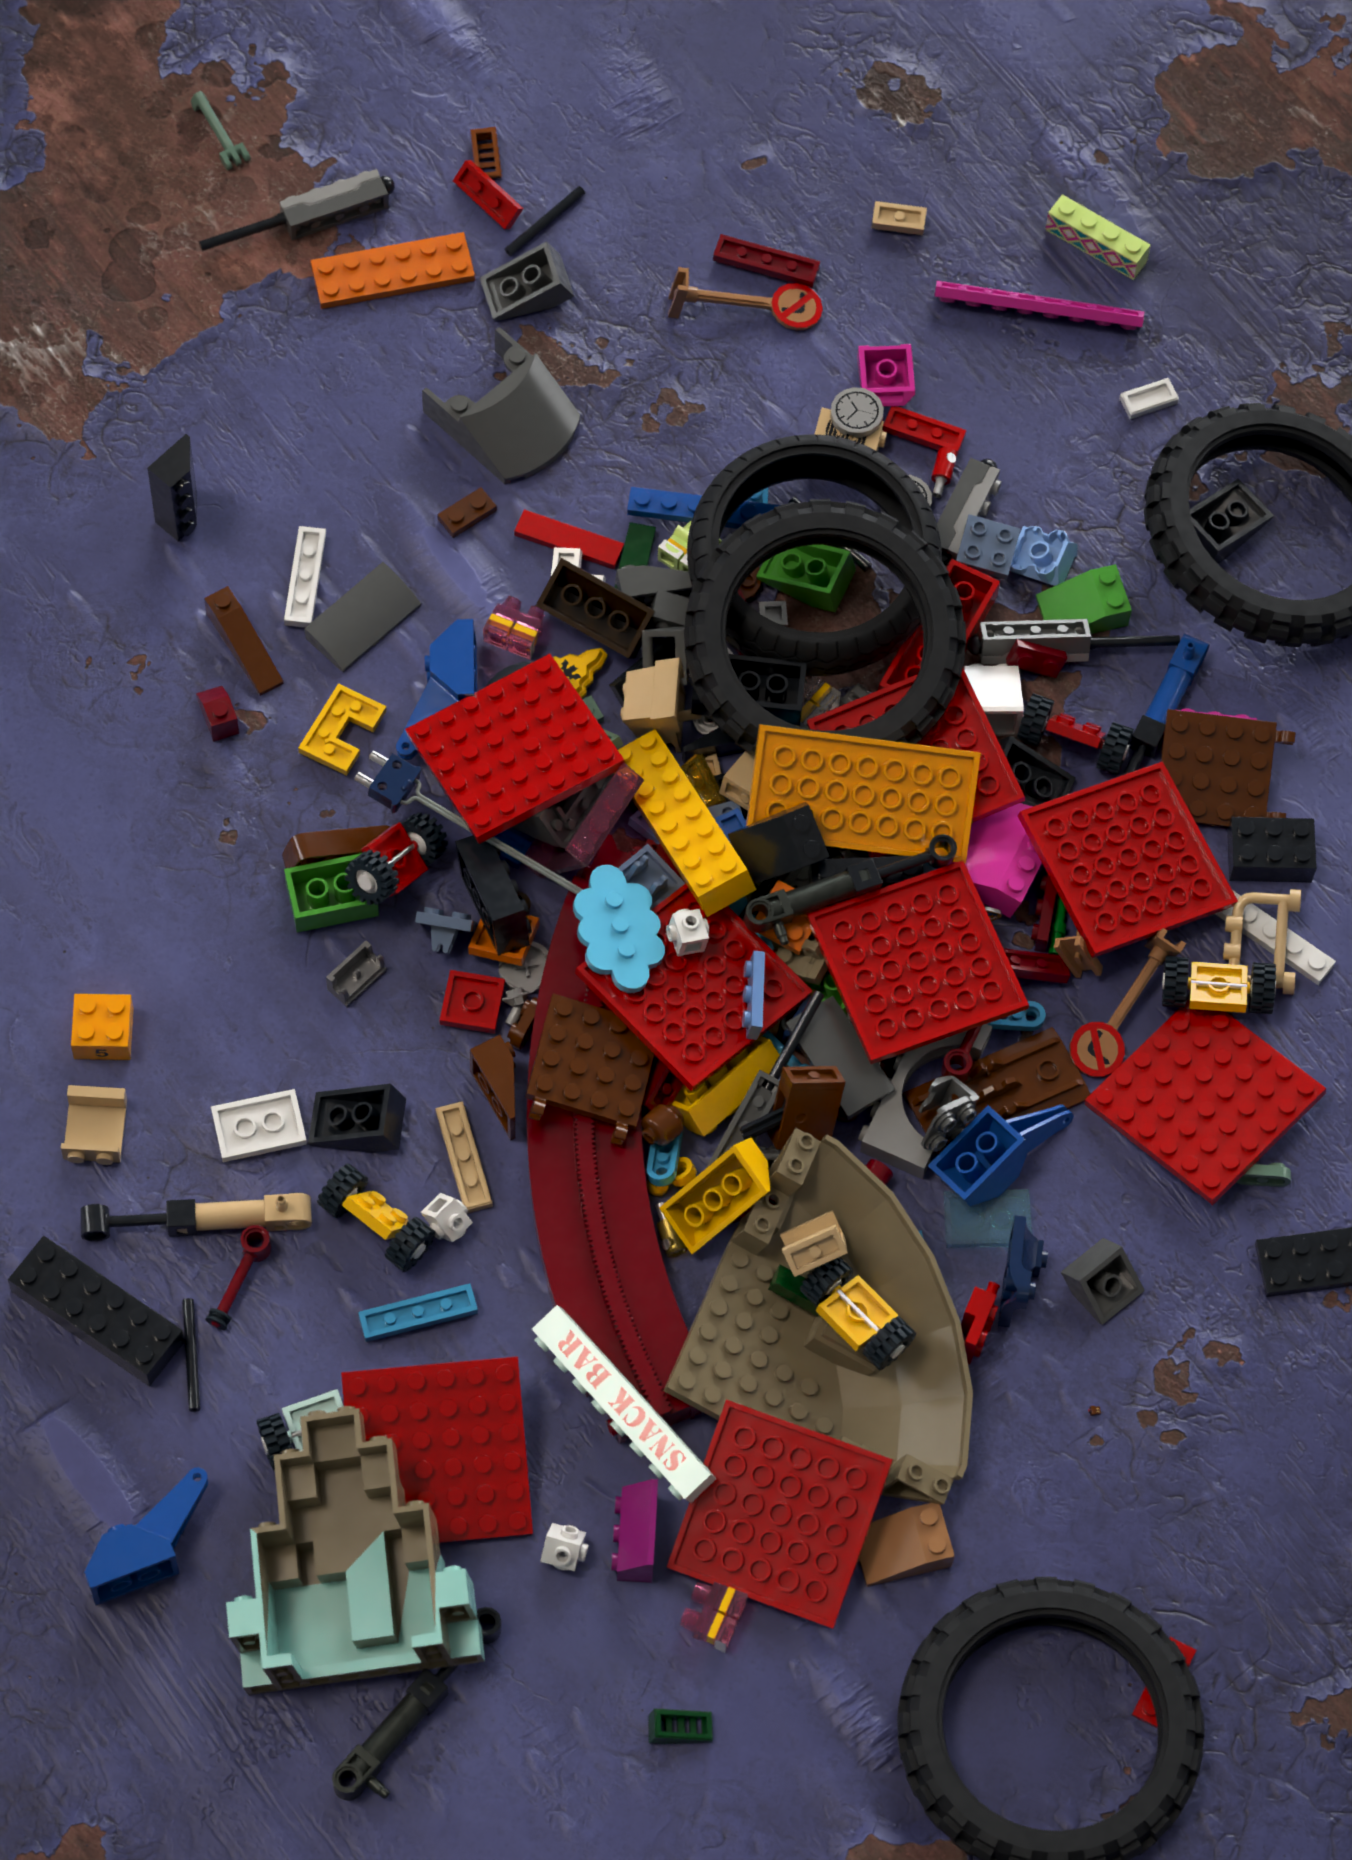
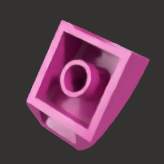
(887, 373)

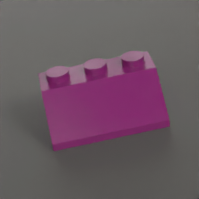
(635, 1532)

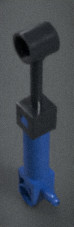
(1179, 675)

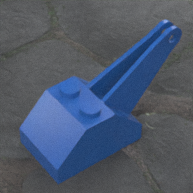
(450, 677)
(993, 1151)
(144, 1552)

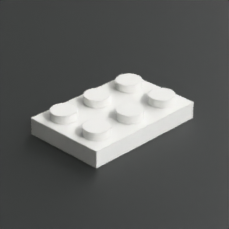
(258, 1125)

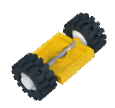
(1219, 986)
(345, 1194)
(857, 1313)

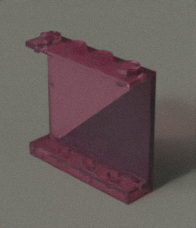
(593, 829)

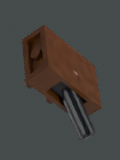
(804, 1100)

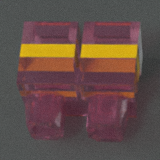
(514, 628)
(719, 1615)

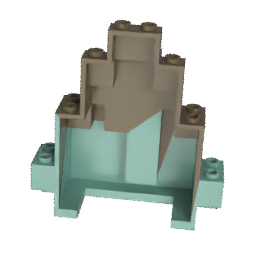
(349, 1572)

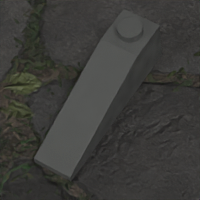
(644, 581)

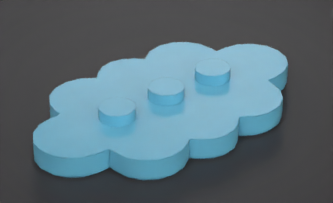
(618, 928)

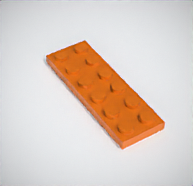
(392, 270)

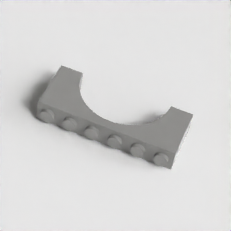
(890, 1133)

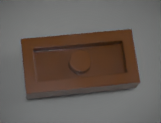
(467, 512)

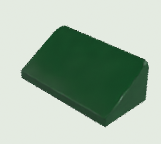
(788, 1287)

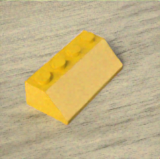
(725, 1089)
(718, 1195)

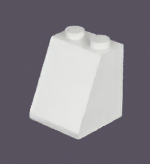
(999, 695)

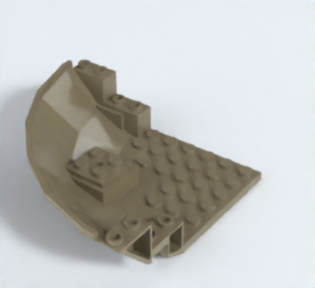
(797, 1367)

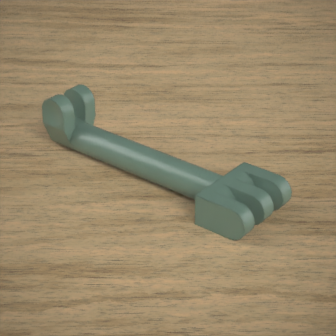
(200, 101)

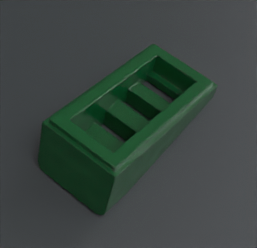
(656, 1736)

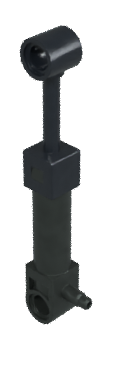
(856, 880)
(420, 1700)

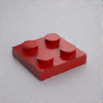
(472, 1001)

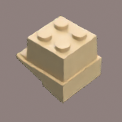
(657, 701)

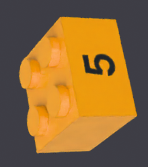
(102, 1026)

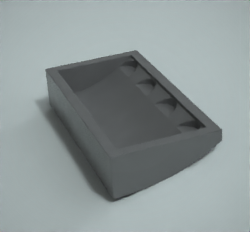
(362, 617)
(834, 1042)

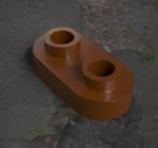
(521, 1032)

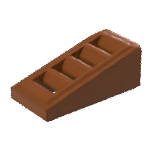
(486, 134)

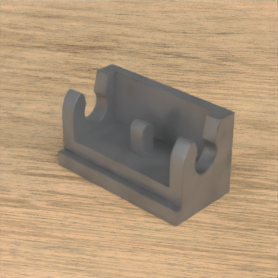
(355, 974)

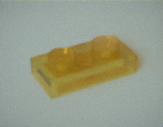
(703, 780)

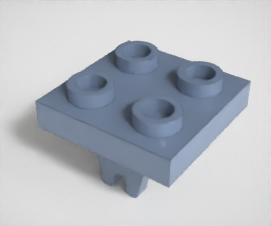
(988, 546)
(653, 873)
(445, 928)

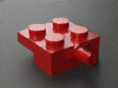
(979, 1319)

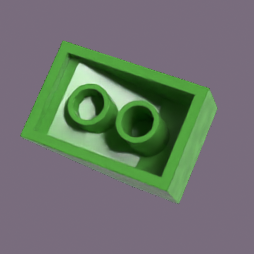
(811, 574)
(1090, 596)

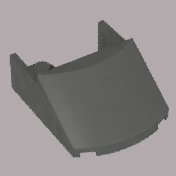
(516, 424)

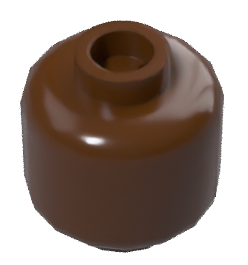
(662, 1125)

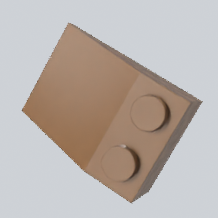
(906, 1545)

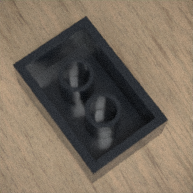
(1271, 849)

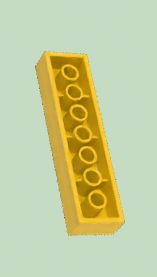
(685, 826)

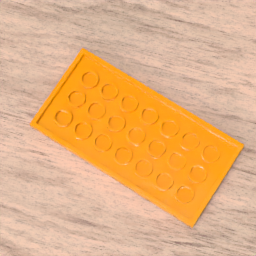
(866, 789)

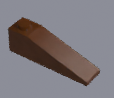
(242, 640)

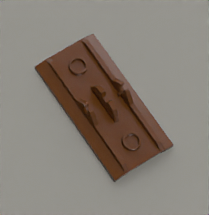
(1016, 1081)

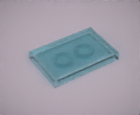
(984, 1223)

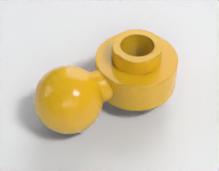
(685, 1173)

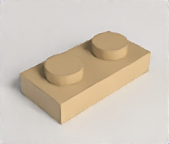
(899, 218)

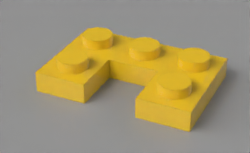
(323, 740)

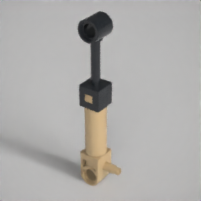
(187, 1217)

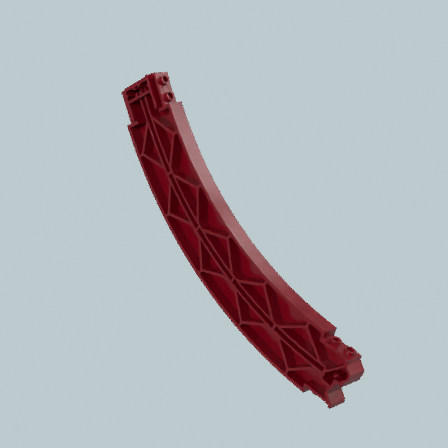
(596, 1206)

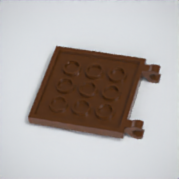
(1221, 764)
(589, 1066)

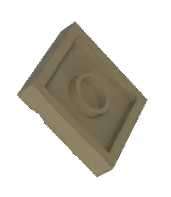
(809, 964)

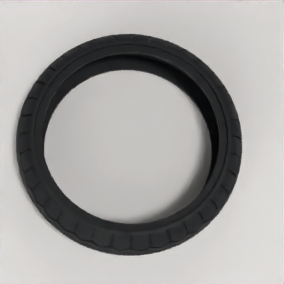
(819, 459)

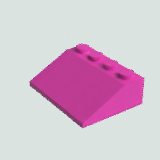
(1001, 859)

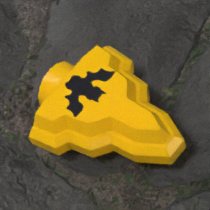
(581, 667)

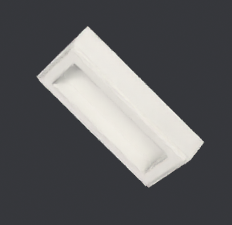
(1149, 398)

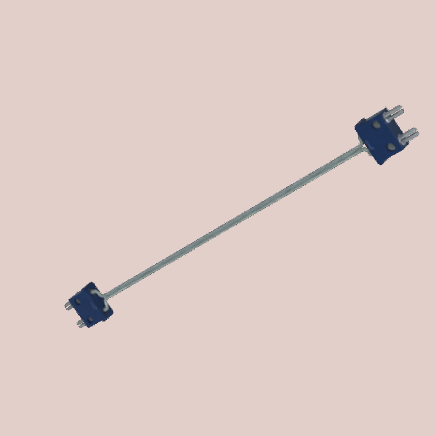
(398, 780)

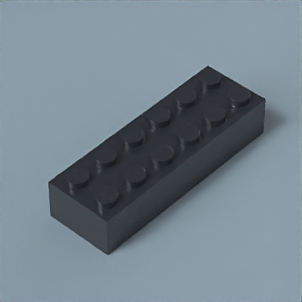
(96, 1310)

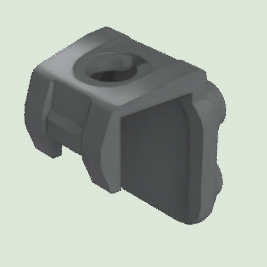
(951, 1115)

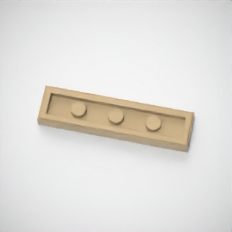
(463, 1157)

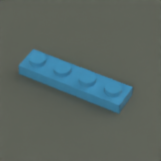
(417, 1312)

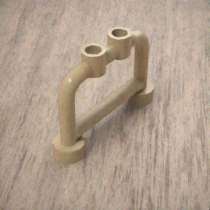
(1234, 924)

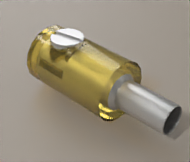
(670, 1240)

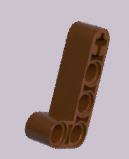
(328, 845)

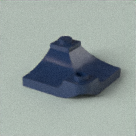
(1023, 1262)

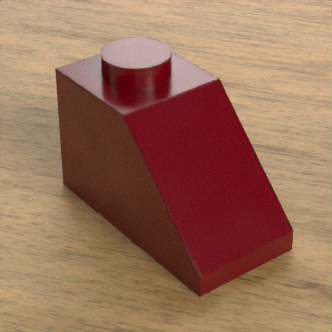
(218, 713)

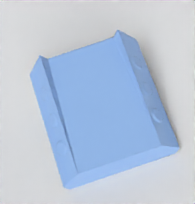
(1043, 555)

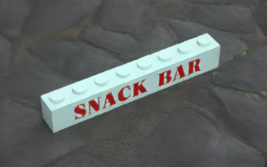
(624, 1404)

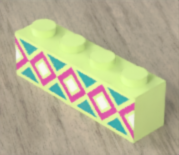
(1097, 237)

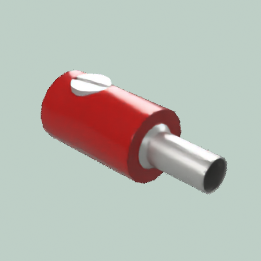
(943, 469)

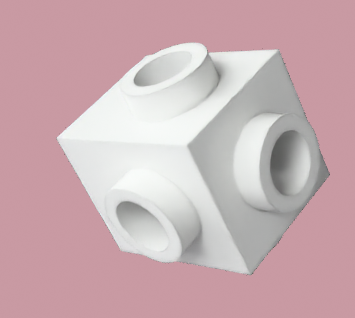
(688, 931)
(447, 1217)
(564, 1547)

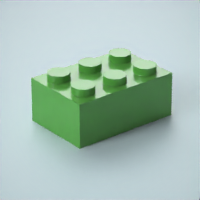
(322, 897)

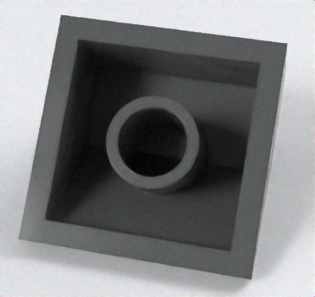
(1103, 1280)

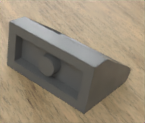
(647, 645)

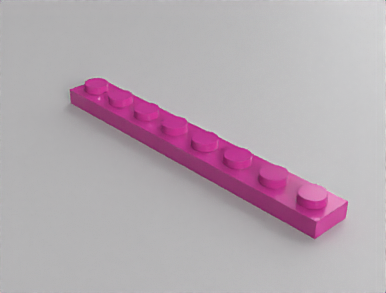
(1048, 306)

